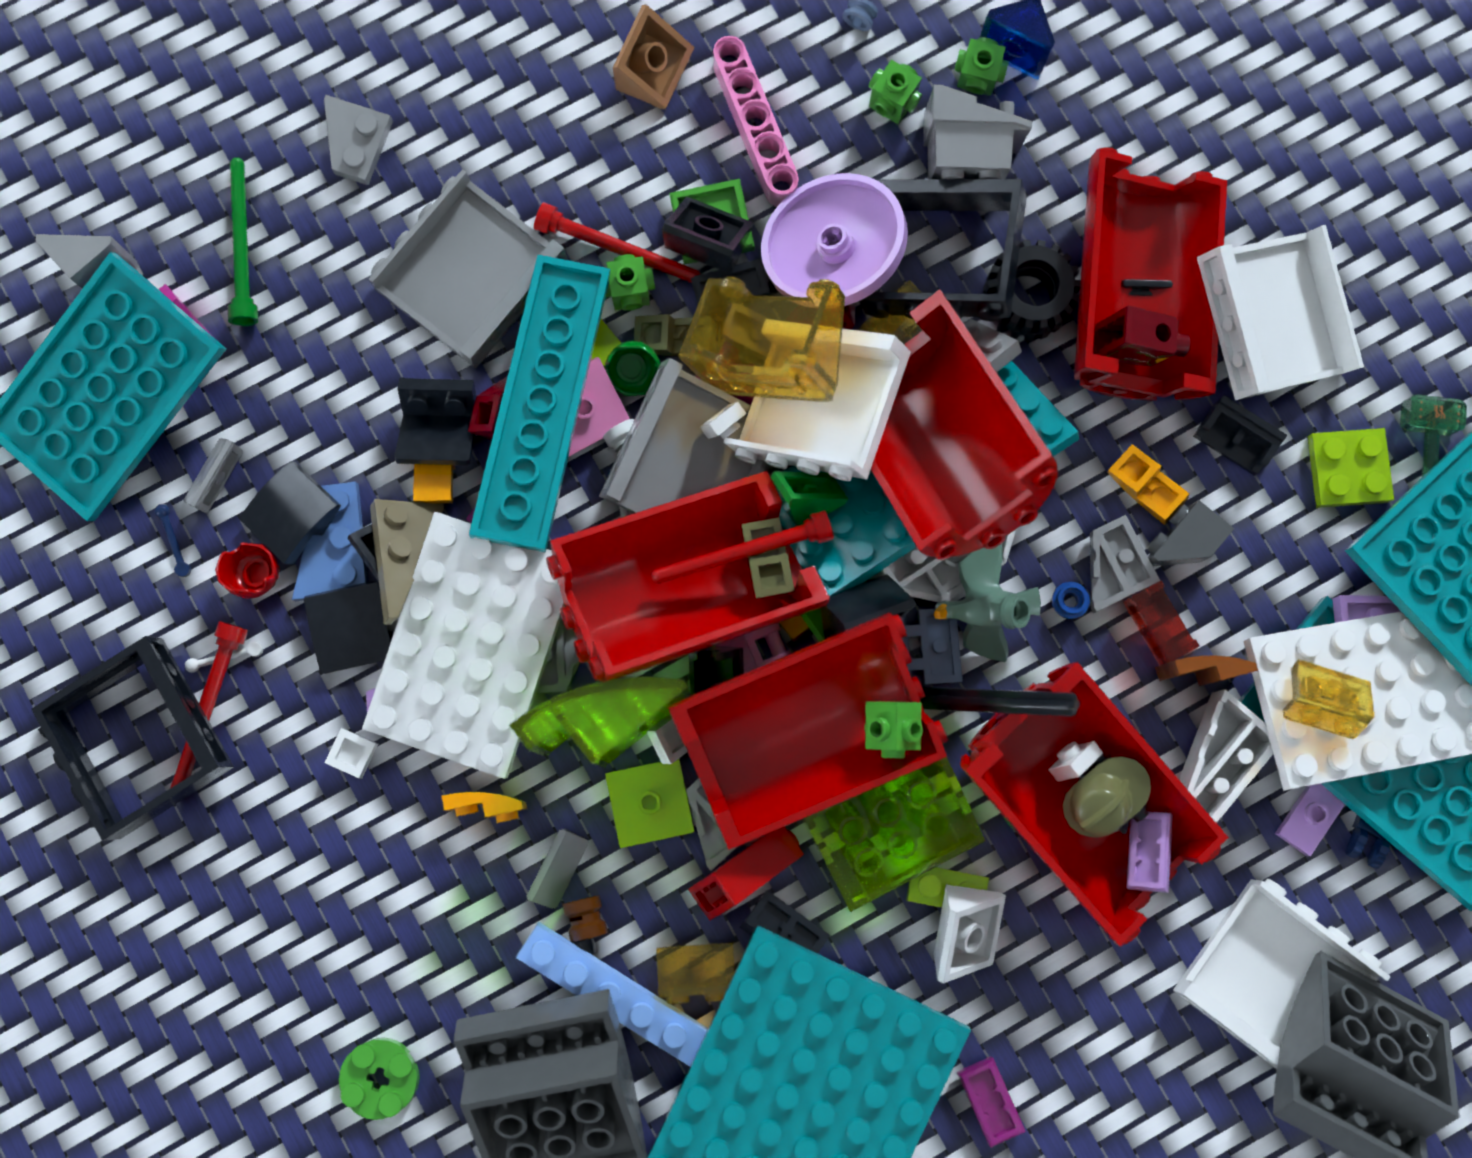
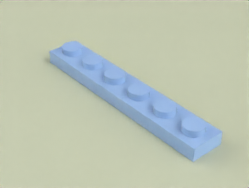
(634, 1005)

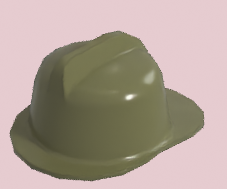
(1107, 797)

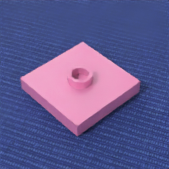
(598, 410)

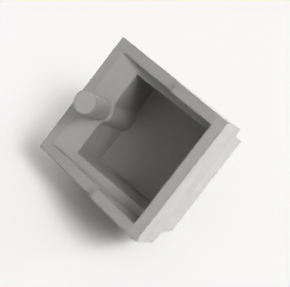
(969, 137)

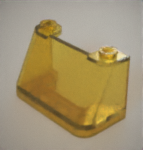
(767, 342)

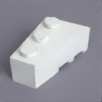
(1225, 753)

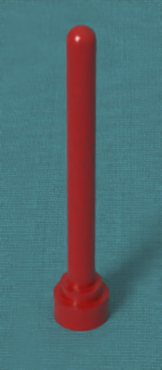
(550, 220)
(814, 529)
(228, 639)

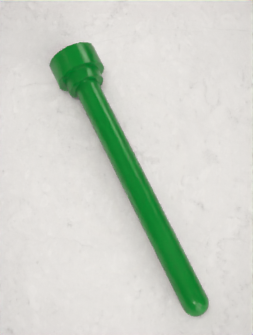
(242, 308)

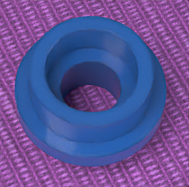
(1080, 594)

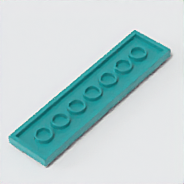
(540, 404)

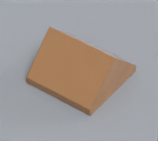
(651, 59)

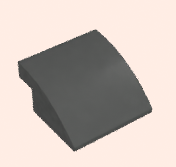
(1364, 1066)
(550, 1081)

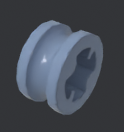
(860, 14)

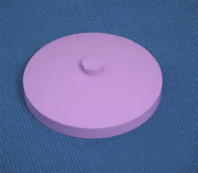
(835, 231)

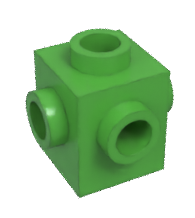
(981, 66)
(895, 91)
(633, 293)
(893, 727)

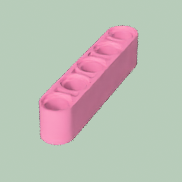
(749, 106)

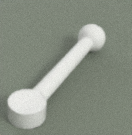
(253, 649)

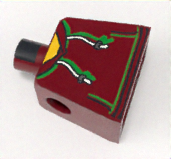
(1140, 337)

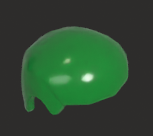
(632, 367)

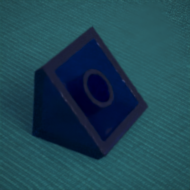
(1024, 33)

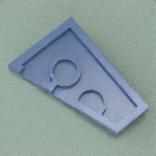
(331, 559)

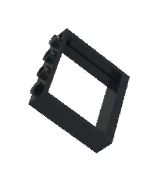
(959, 196)
(75, 762)

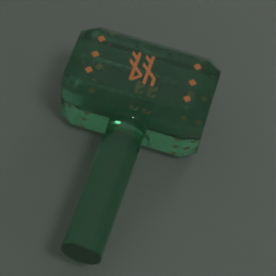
(1434, 418)

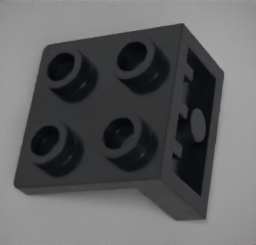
(435, 421)

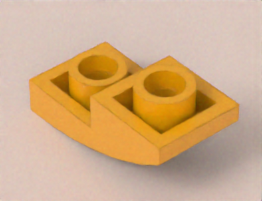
(494, 805)

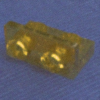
(1329, 700)
(694, 971)

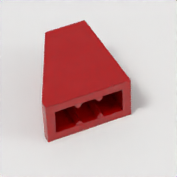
(746, 872)

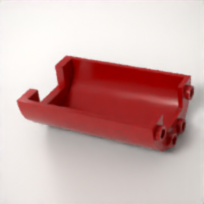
(1148, 233)
(957, 444)
(635, 624)
(795, 734)
(1012, 771)

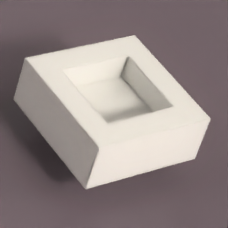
(724, 422)
(667, 740)
(351, 753)
(1075, 760)

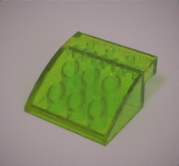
(600, 716)
(894, 832)

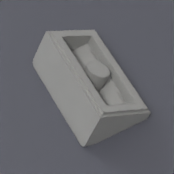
(213, 475)
(557, 869)

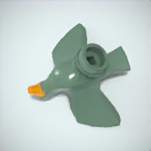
(988, 605)

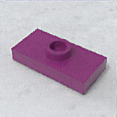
(991, 1101)

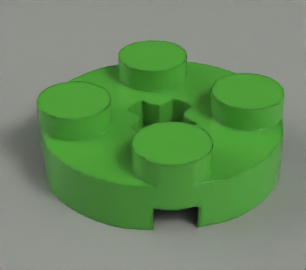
(358, 1089)

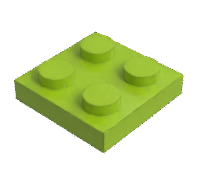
(1350, 468)

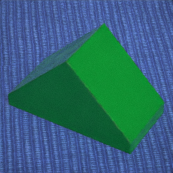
(807, 494)

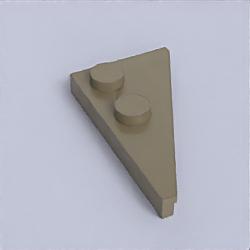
(398, 541)

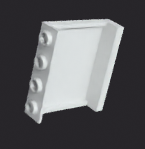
(1280, 312)
(834, 434)
(1258, 963)

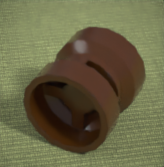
(585, 918)

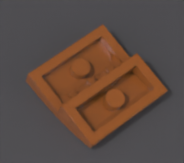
(1207, 668)

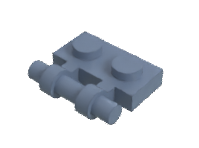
(938, 648)

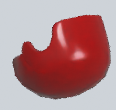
(248, 570)

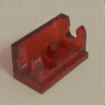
(1160, 624)

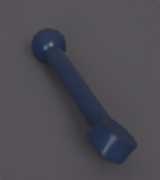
(181, 568)

